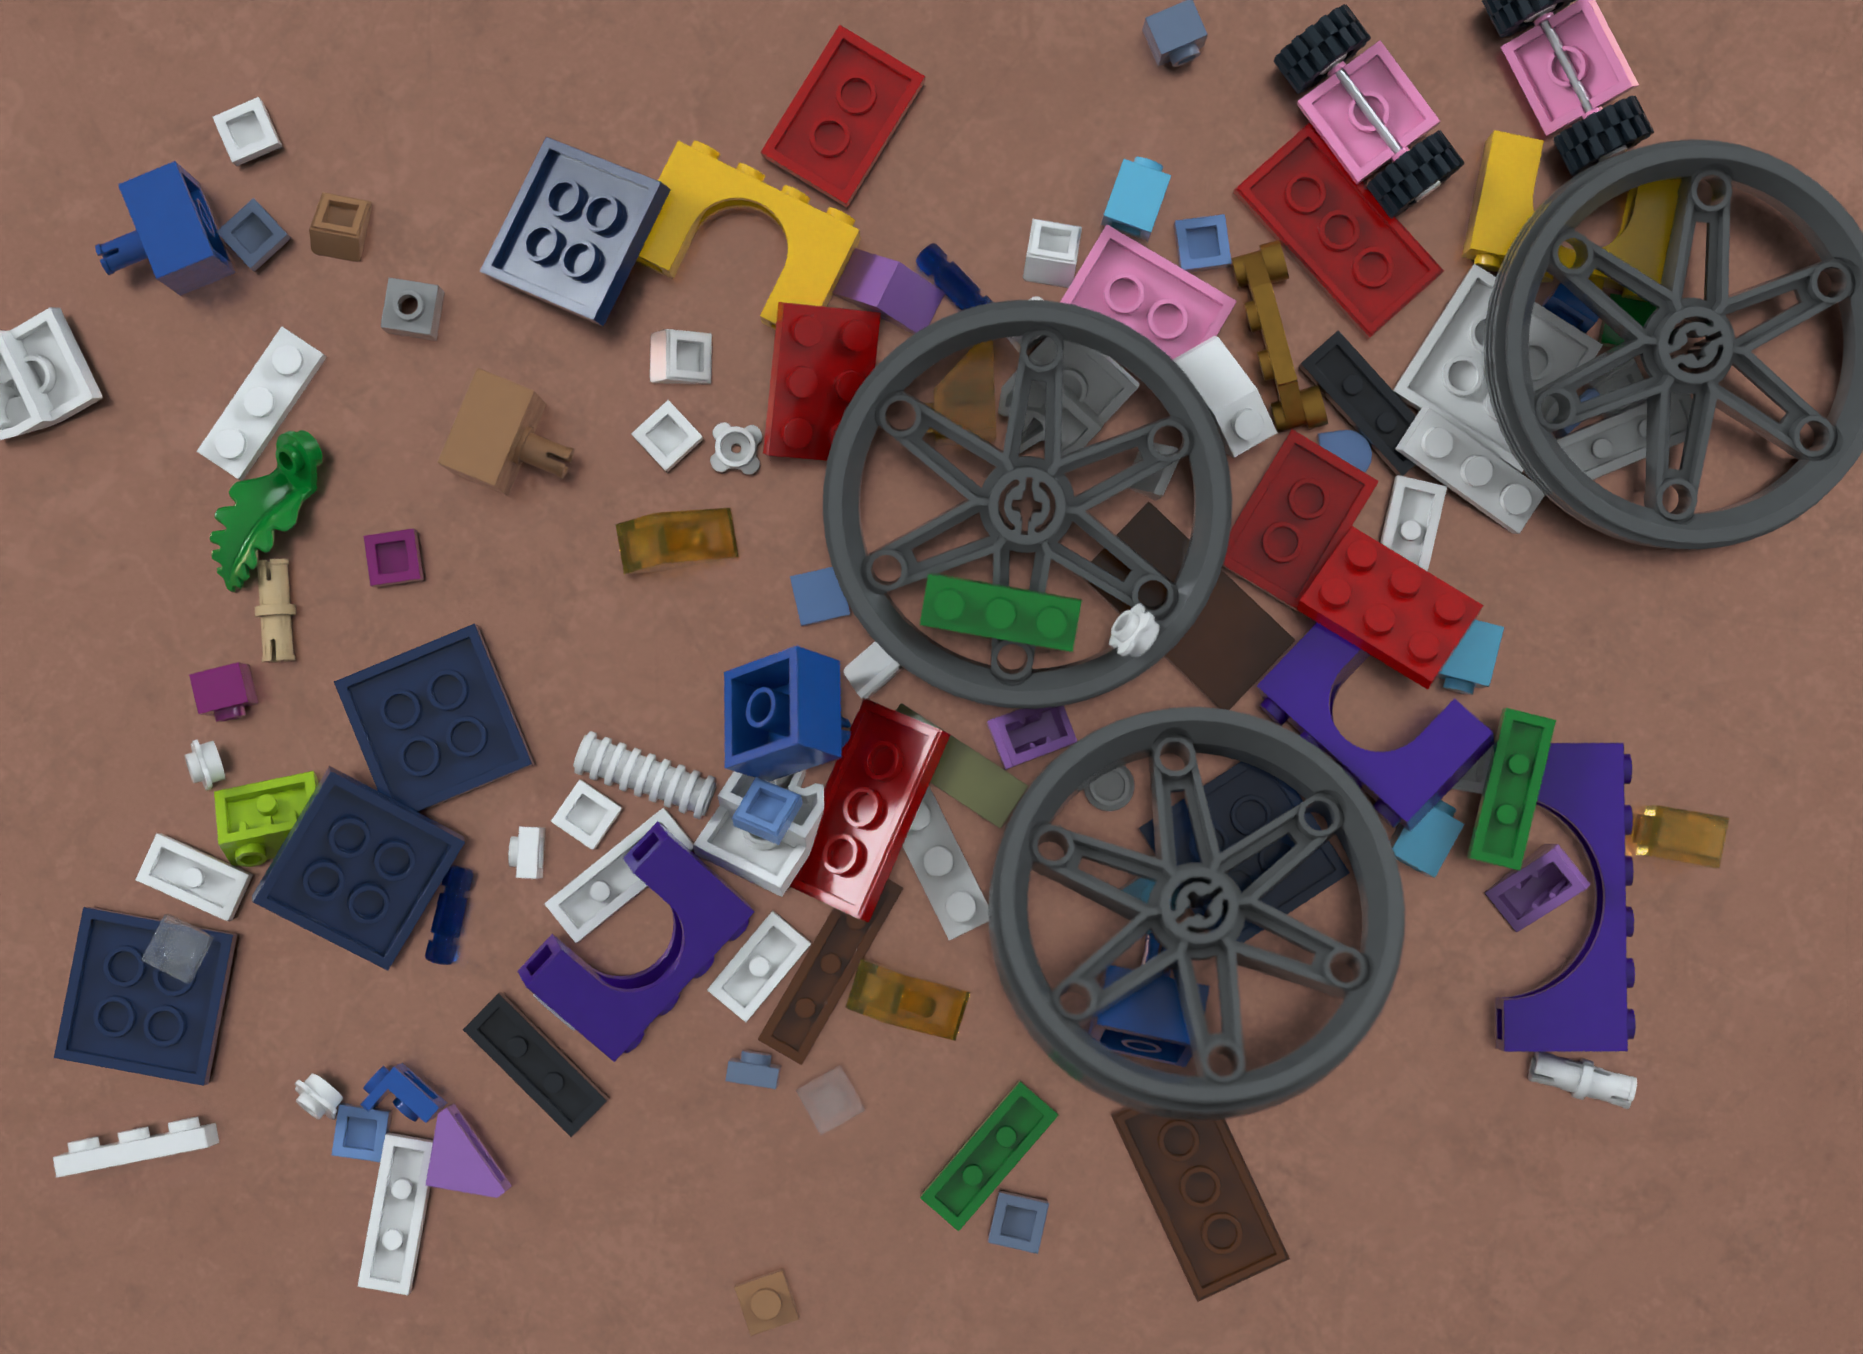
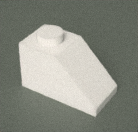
(1228, 395)

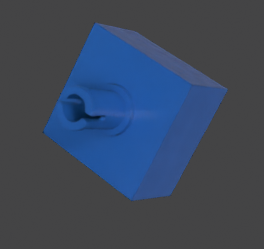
(171, 231)
(783, 714)
(1149, 1020)

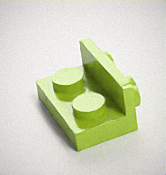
(259, 816)

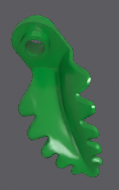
(264, 506)

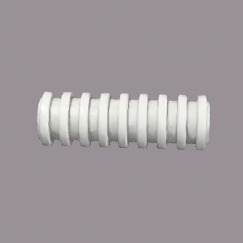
(644, 775)

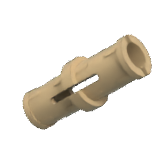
(275, 610)

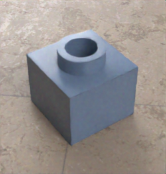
(1175, 34)

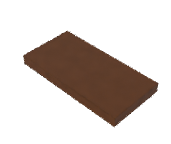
(1231, 637)
(1202, 1198)

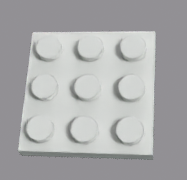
(1451, 366)

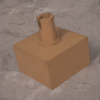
(498, 434)

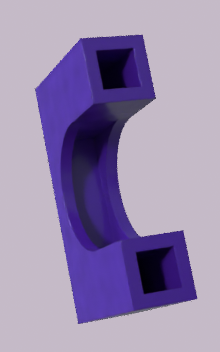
(1402, 780)
(619, 1008)

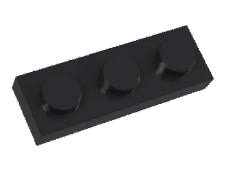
(1361, 398)
(535, 1064)

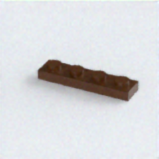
(824, 978)

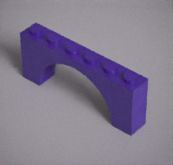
(1588, 999)

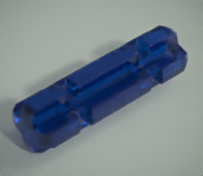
(950, 278)
(449, 915)

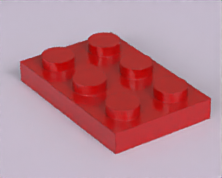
(843, 116)
(815, 373)
(1296, 518)
(1389, 607)

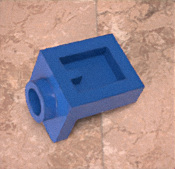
(412, 1094)

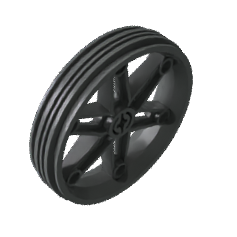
(1535, 251)
(868, 410)
(1326, 792)

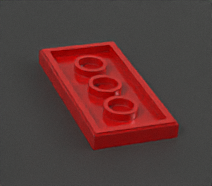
(1338, 232)
(869, 808)

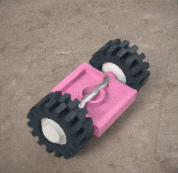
(1568, 73)
(1368, 111)

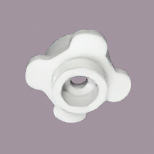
(728, 436)
(1134, 632)
(204, 764)
(318, 1097)

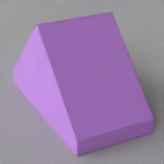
(889, 288)
(1030, 734)
(1540, 886)
(461, 1159)

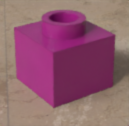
(224, 691)

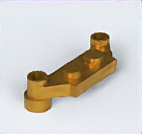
(1259, 271)

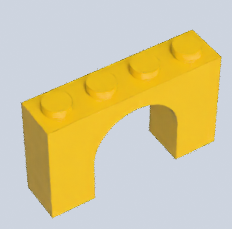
(703, 186)
(1506, 202)

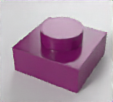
(393, 557)

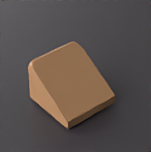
(340, 227)

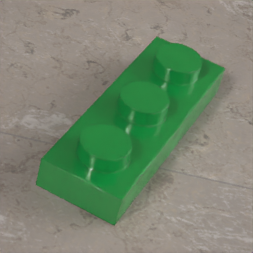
(1000, 612)
(1511, 789)
(989, 1155)

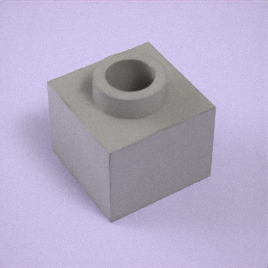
(421, 323)

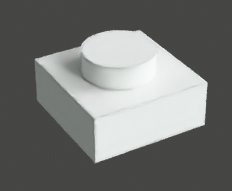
(247, 131)
(667, 436)
(586, 814)
(527, 852)

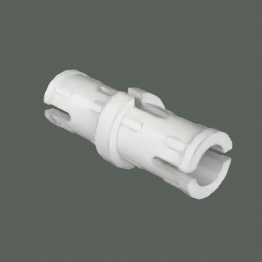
(1582, 1079)

